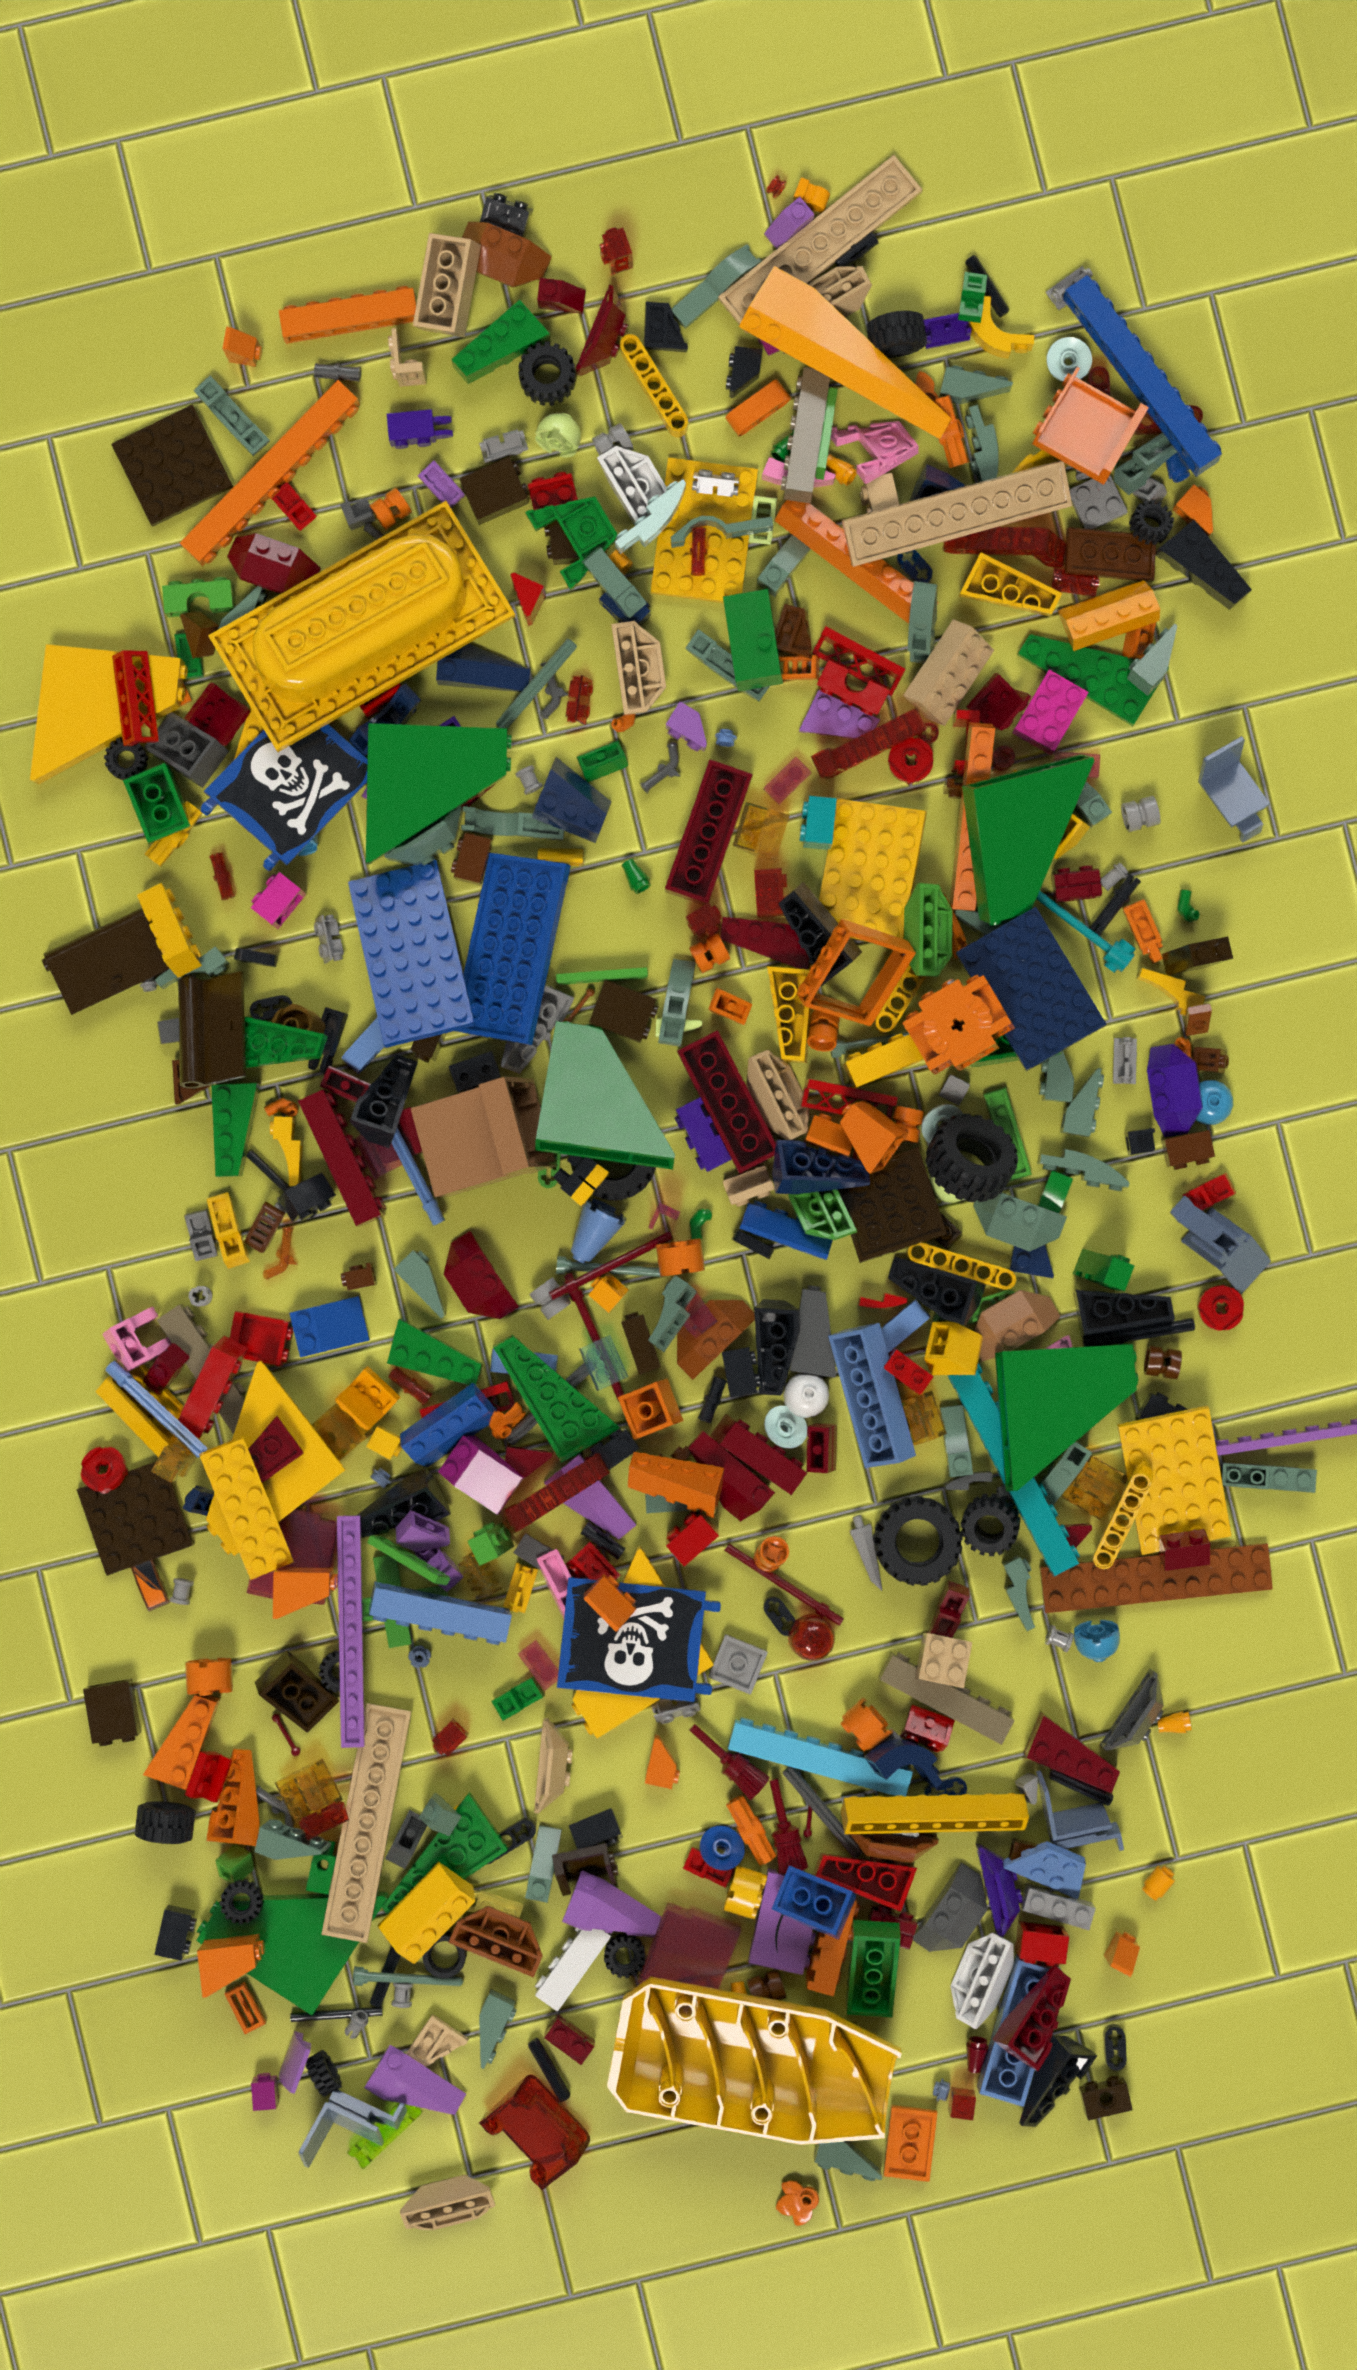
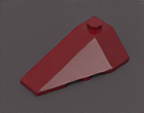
(742, 1490)
(1030, 2025)

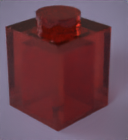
(449, 1737)
(962, 2103)

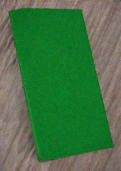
(602, 761)

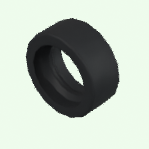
(444, 1972)

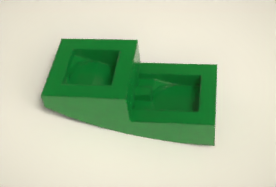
(972, 297)
(1055, 1191)
(518, 1698)

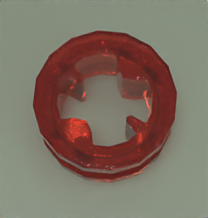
(776, 187)
(934, 729)

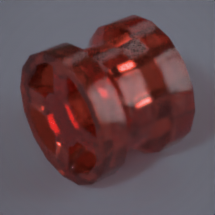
(1000, 761)

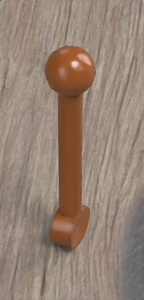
(589, 992)

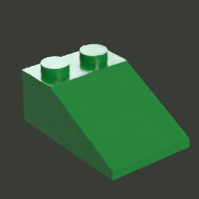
(157, 802)

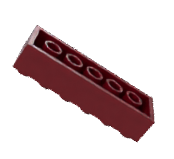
(708, 832)
(728, 1101)
(340, 1155)

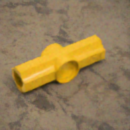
(163, 848)

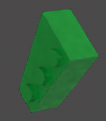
(1105, 1270)

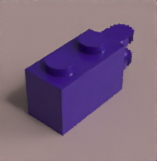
(416, 428)

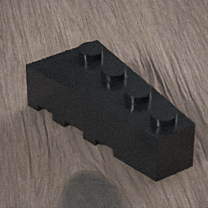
(1204, 565)
(814, 927)
(1112, 1312)

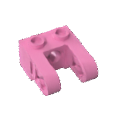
(126, 1345)

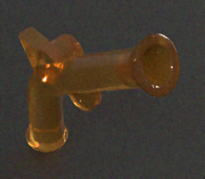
(283, 1254)

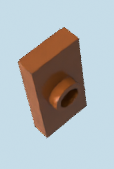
(1197, 1019)

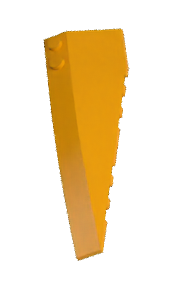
(815, 333)

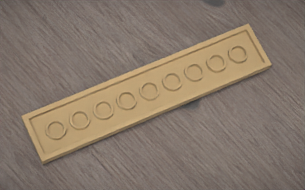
(830, 234)
(957, 513)
(367, 1830)

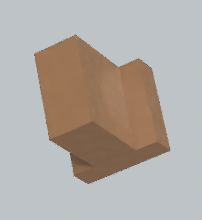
(481, 1136)

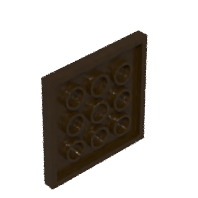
(172, 465)
(894, 1208)
(135, 1520)

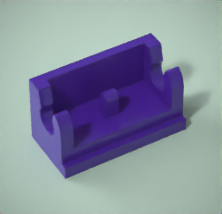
(946, 331)

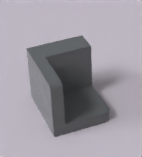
(357, 514)

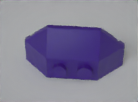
(1174, 1089)
(1000, 1889)

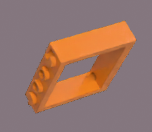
(881, 987)

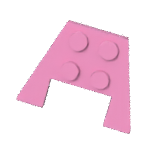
(885, 442)

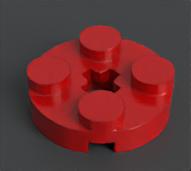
(924, 760)
(1234, 1308)
(106, 1481)

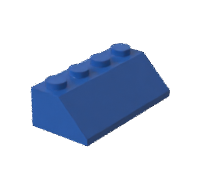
(783, 1230)
(446, 1425)

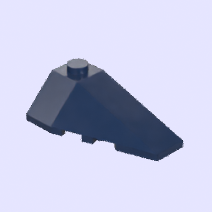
(808, 1170)

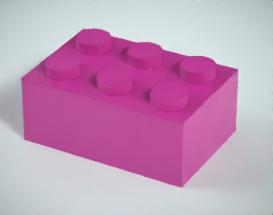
(1050, 712)

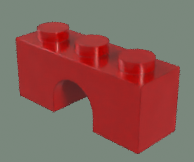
(835, 681)

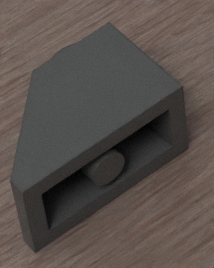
(406, 1840)

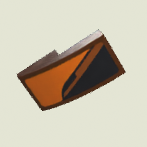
(150, 1585)

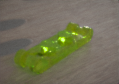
(388, 2134)

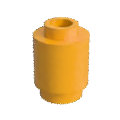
(1158, 1882)

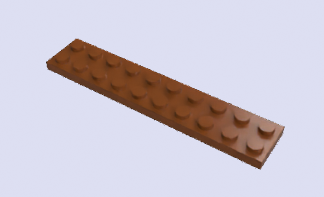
(1145, 1580)

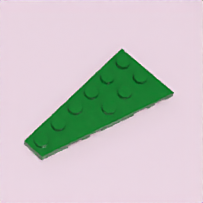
(276, 1043)
(559, 1408)
(465, 1851)

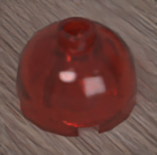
(811, 1637)

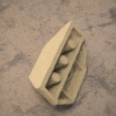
(844, 288)
(638, 667)
(777, 1095)
(552, 1766)
(447, 2203)

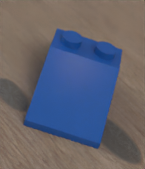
(329, 1326)
(814, 1902)

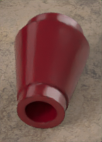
(976, 2053)

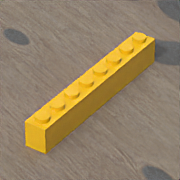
(934, 1813)

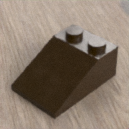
(295, 1691)

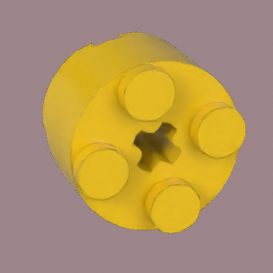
(745, 1892)

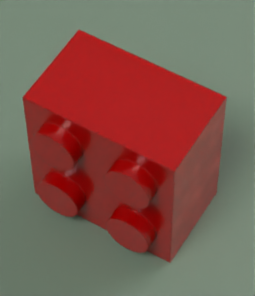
(1041, 1943)

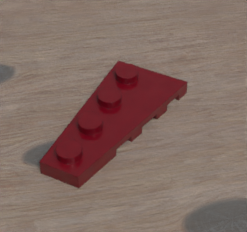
(766, 939)
(274, 1449)

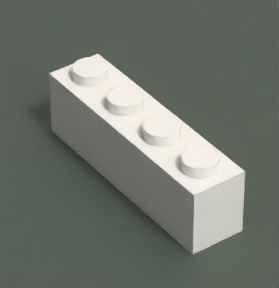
(570, 1966)

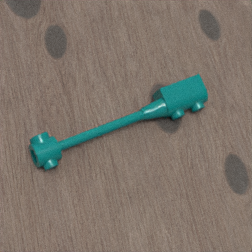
(1116, 955)

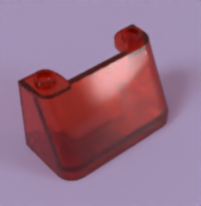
(539, 2129)

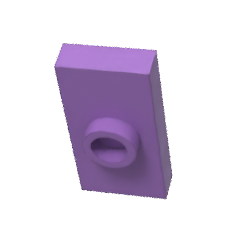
(441, 484)

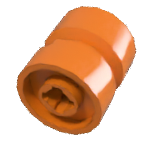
(382, 510)
(717, 950)
(823, 1031)
(909, 1120)
(771, 1554)

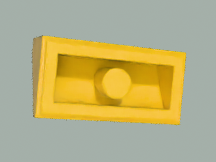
(572, 857)

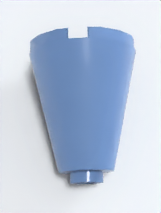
(595, 1229)

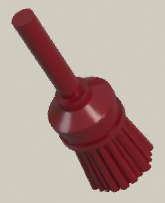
(735, 1766)
(786, 1836)

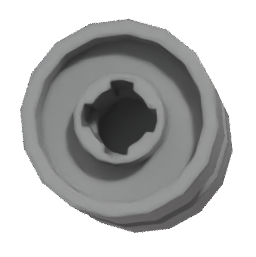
(617, 433)
(1141, 813)
(549, 1307)

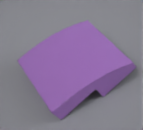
(294, 2062)

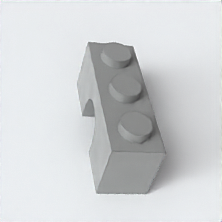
(1058, 1908)

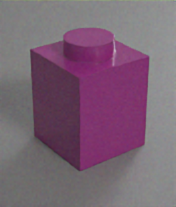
(264, 2092)

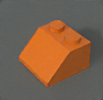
(828, 1135)
(650, 1409)
(610, 1602)

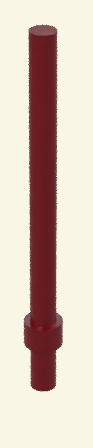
(572, 1285)
(577, 1296)
(821, 1609)

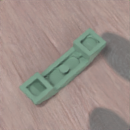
(231, 416)
(718, 661)

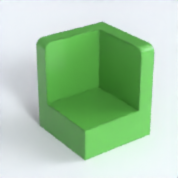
(234, 1864)

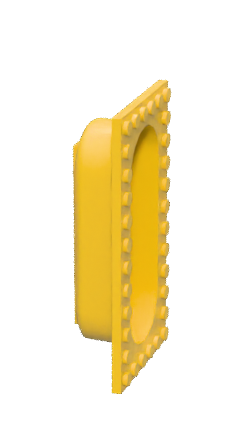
(361, 626)

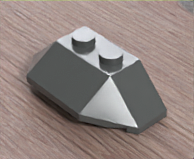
(1137, 1715)
(953, 1912)

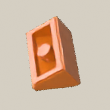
(1137, 641)

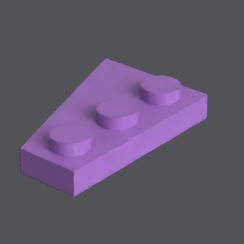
(836, 718)

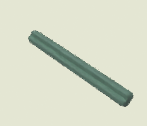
(536, 684)

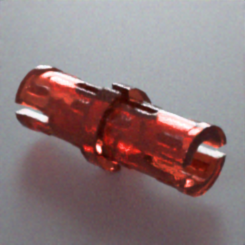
(698, 536)
(222, 876)
(410, 1385)

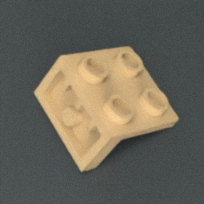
(407, 373)

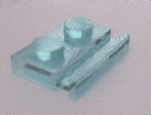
(603, 1362)

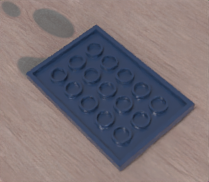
(1034, 988)

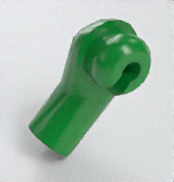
(1185, 909)
(697, 1220)

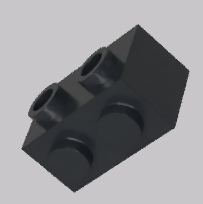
(474, 1071)
(307, 1197)
(740, 1371)
(616, 1449)
(597, 1830)
(174, 1932)

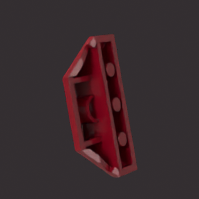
(604, 335)
(270, 563)
(477, 1280)

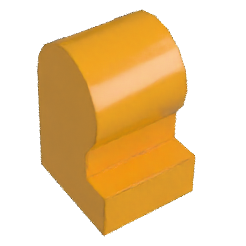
(814, 196)
(621, 561)

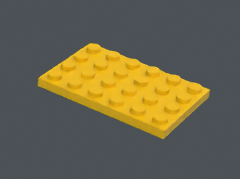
(725, 556)
(872, 864)
(1186, 1477)

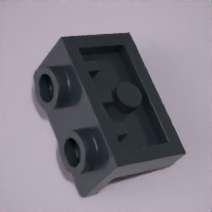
(506, 214)

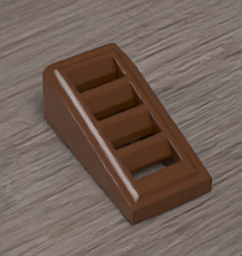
(256, 1238)

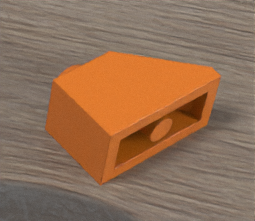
(241, 347)
(1196, 506)
(661, 1766)
(1122, 1953)

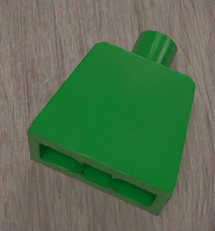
(319, 1879)

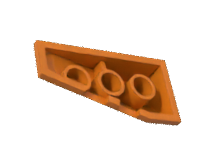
(237, 1811)

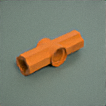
(953, 436)
(751, 1830)

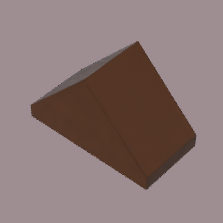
(197, 628)

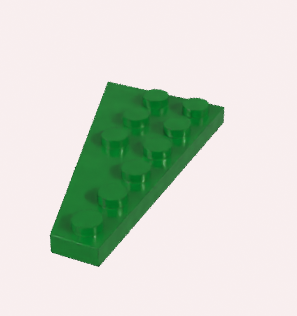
(1093, 670)

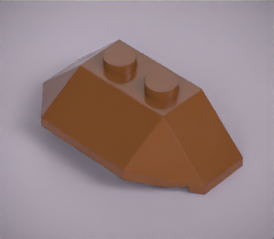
(507, 255)
(697, 1353)
(895, 1847)
(499, 1939)

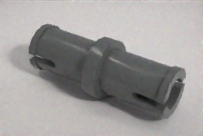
(337, 372)

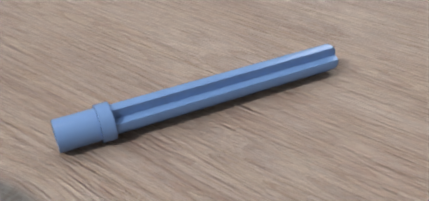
(430, 1204)
(126, 1380)

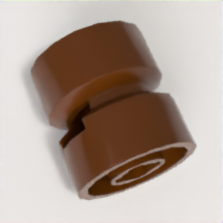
(1154, 1362)
(767, 1987)

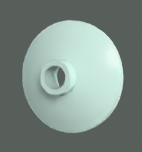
(1071, 349)
(931, 1121)
(794, 1427)

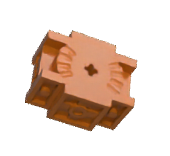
(936, 1026)

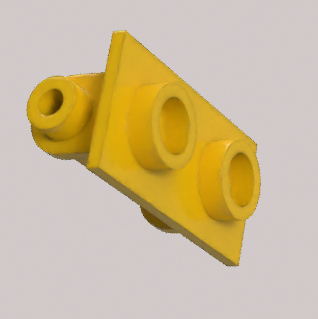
(520, 1588)

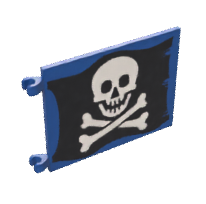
(288, 793)
(648, 1656)

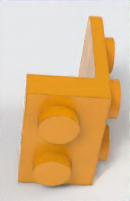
(367, 1399)

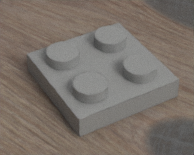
(1097, 503)
(738, 1664)

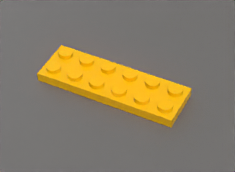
(246, 1507)

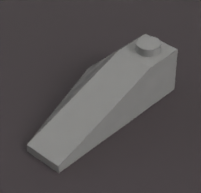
(553, 1008)

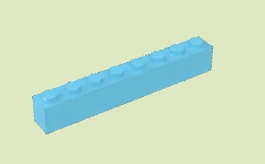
(814, 1756)

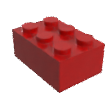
(691, 1537)

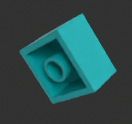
(819, 822)

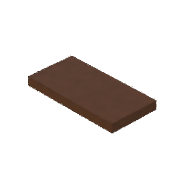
(1108, 555)

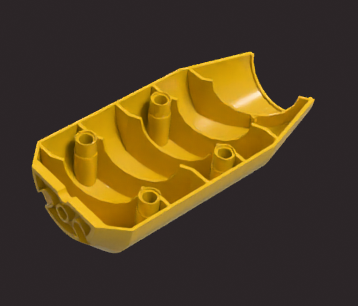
(749, 2065)

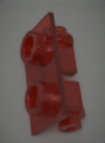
(1074, 583)
(579, 710)
(328, 1818)

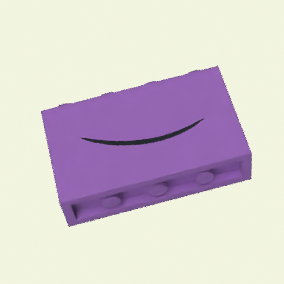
(776, 1939)

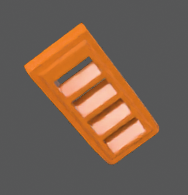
(814, 675)

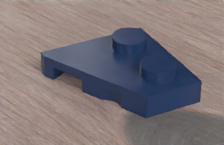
(1033, 1262)

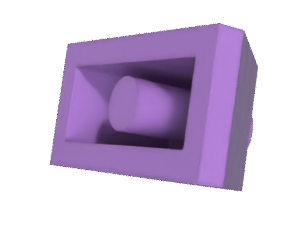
(789, 223)
(421, 1533)

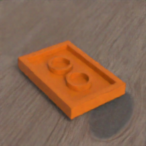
(910, 2143)

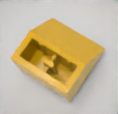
(952, 1349)

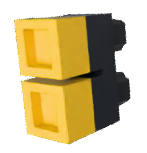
(573, 1185)

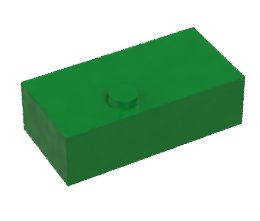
(753, 640)
(872, 1968)

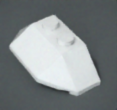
(632, 479)
(981, 1978)

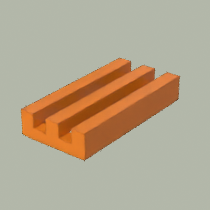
(236, 1990)

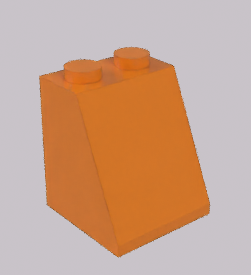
(872, 1134)
(300, 1587)
(227, 1960)

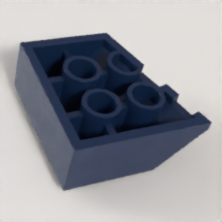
(571, 803)

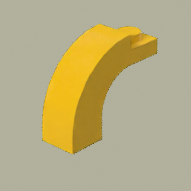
(996, 341)

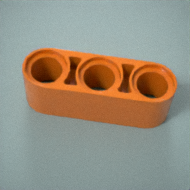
(758, 407)

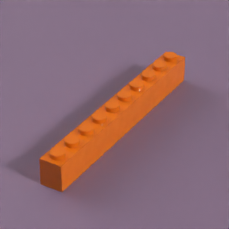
(270, 473)

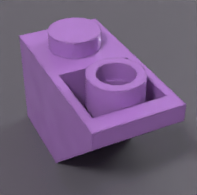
(687, 724)
(441, 1561)

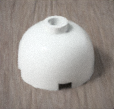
(806, 1395)

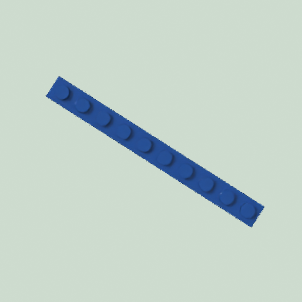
(1142, 375)

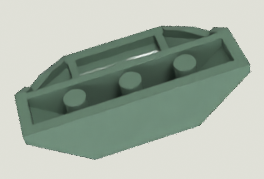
(429, 842)
(1019, 1222)

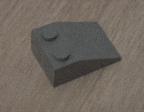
(187, 749)

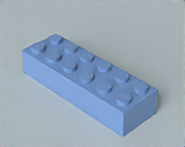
(872, 1396)
(439, 1612)
(1003, 2074)

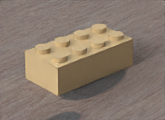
(446, 284)
(948, 672)

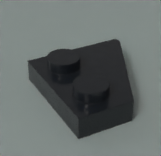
(661, 329)

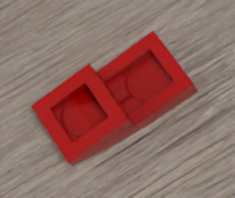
(294, 507)
(1211, 1192)
(887, 1301)
(697, 1866)

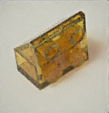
(761, 831)
(923, 1417)
(340, 1431)
(1096, 1487)
(308, 1790)

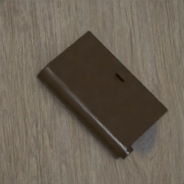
(105, 961)
(211, 1029)

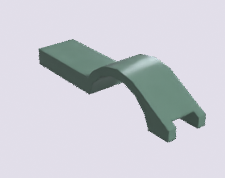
(716, 283)
(729, 530)
(508, 824)

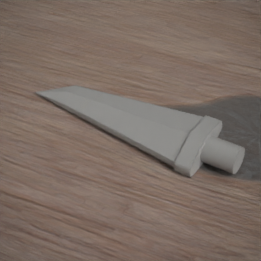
(864, 1542)

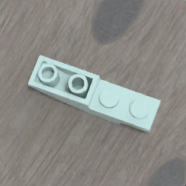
(660, 512)

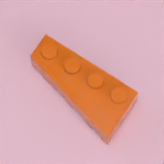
(677, 1480)
(180, 1750)
(828, 1957)

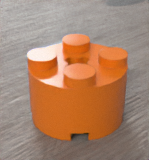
(680, 1257)
(209, 1676)
(866, 1725)

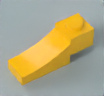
(1172, 988)
(283, 1130)
(227, 1230)

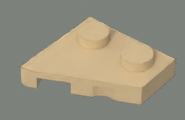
(435, 2041)

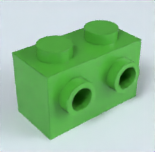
(490, 1542)

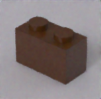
(472, 859)
(1188, 1148)

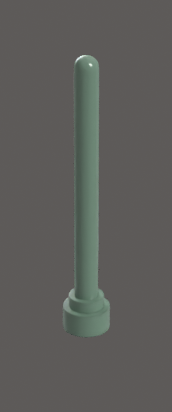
(842, 1047)
(565, 1266)
(362, 1976)

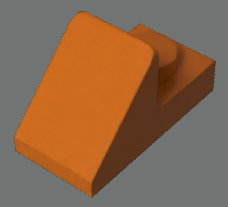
(730, 1006)

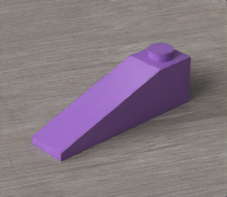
(597, 1504)
(606, 1908)
(407, 2081)

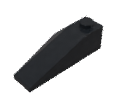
(381, 1106)
(945, 1293)
(776, 1338)
(416, 1493)
(1060, 2068)

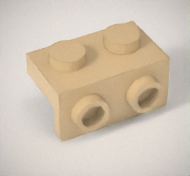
(748, 1185)

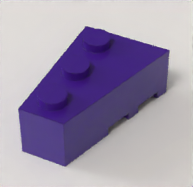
(702, 1135)

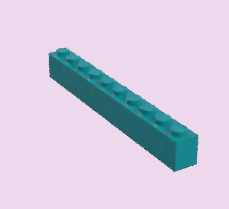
(1029, 1499)

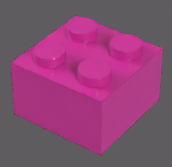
(277, 900)

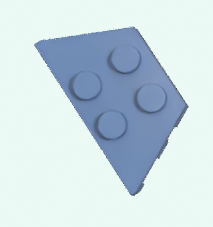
(1050, 1867)

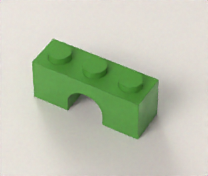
(179, 596)

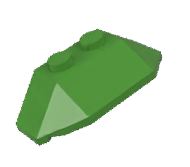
(928, 929)
(823, 1214)

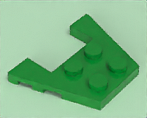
(584, 527)

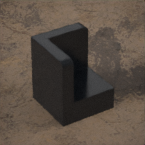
(1140, 1141)

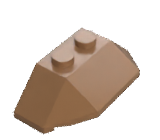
(1014, 1322)

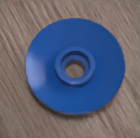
(728, 1841)

